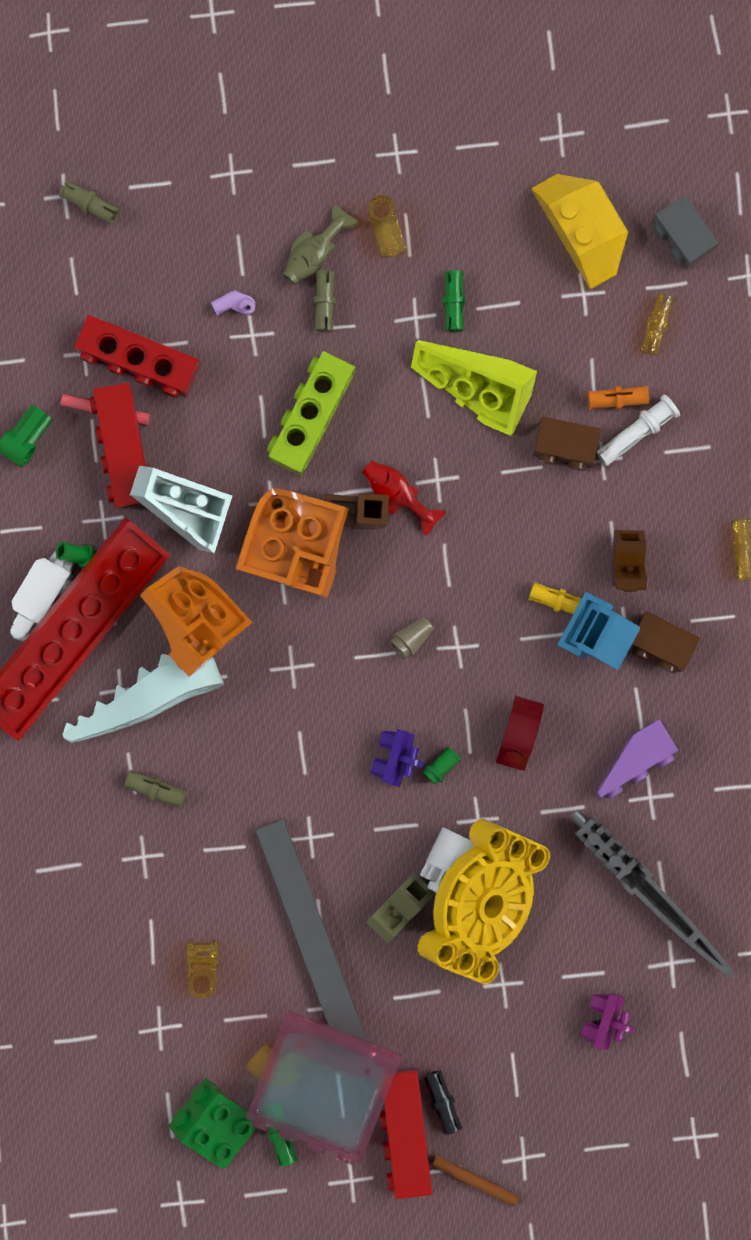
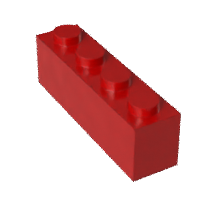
(121, 440)
(406, 1137)

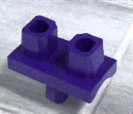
(401, 757)

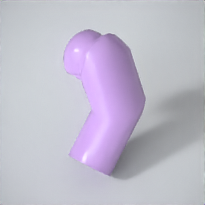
(236, 301)

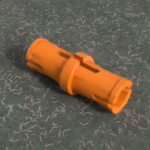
(618, 397)

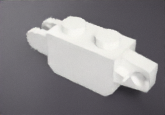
(39, 593)

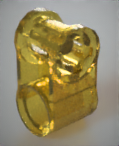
(202, 966)

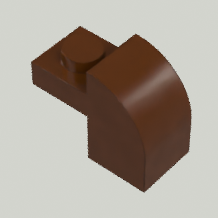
(364, 511)
(629, 560)

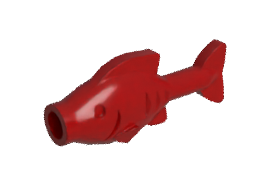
(390, 482)

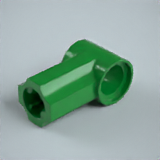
(20, 443)

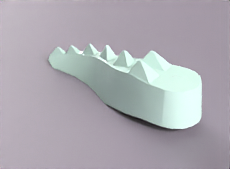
(145, 699)

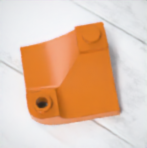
(294, 542)
(194, 616)

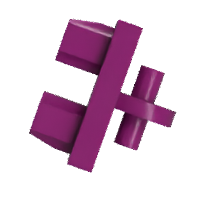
(603, 1034)

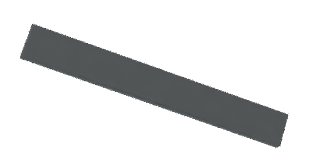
(309, 928)

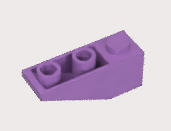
(642, 750)

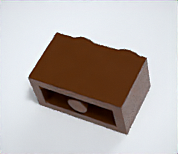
(566, 443)
(664, 643)

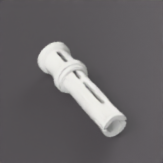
(648, 422)

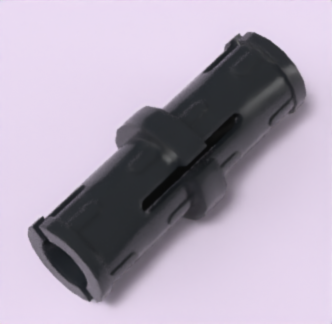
(442, 1102)

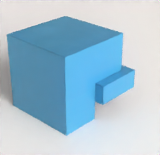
(598, 632)

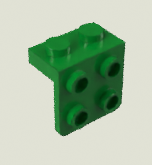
(212, 1124)

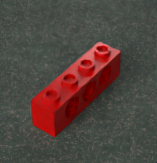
(98, 332)

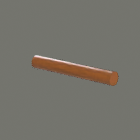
(475, 1180)

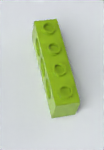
(298, 457)

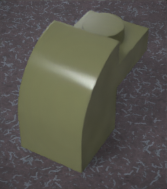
(400, 907)

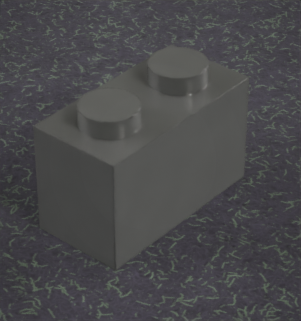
(684, 233)

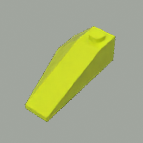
(484, 383)

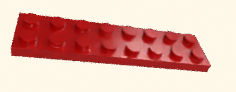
(76, 625)

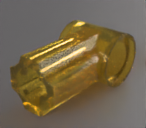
(386, 228)

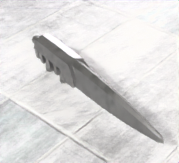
(638, 881)

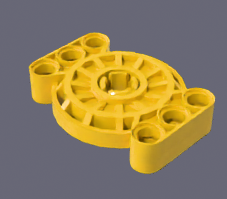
(483, 901)

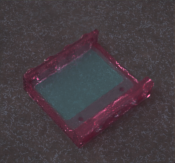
(323, 1087)

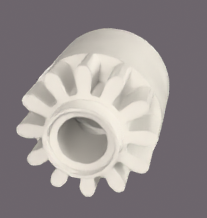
(443, 854)

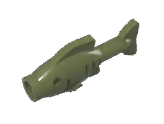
(311, 251)

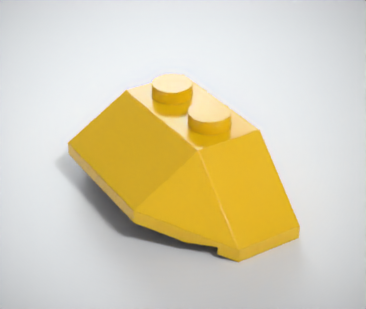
(584, 224)

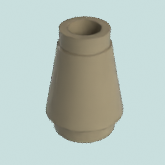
(410, 638)

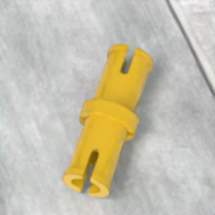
(554, 598)

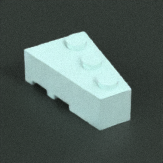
(183, 505)

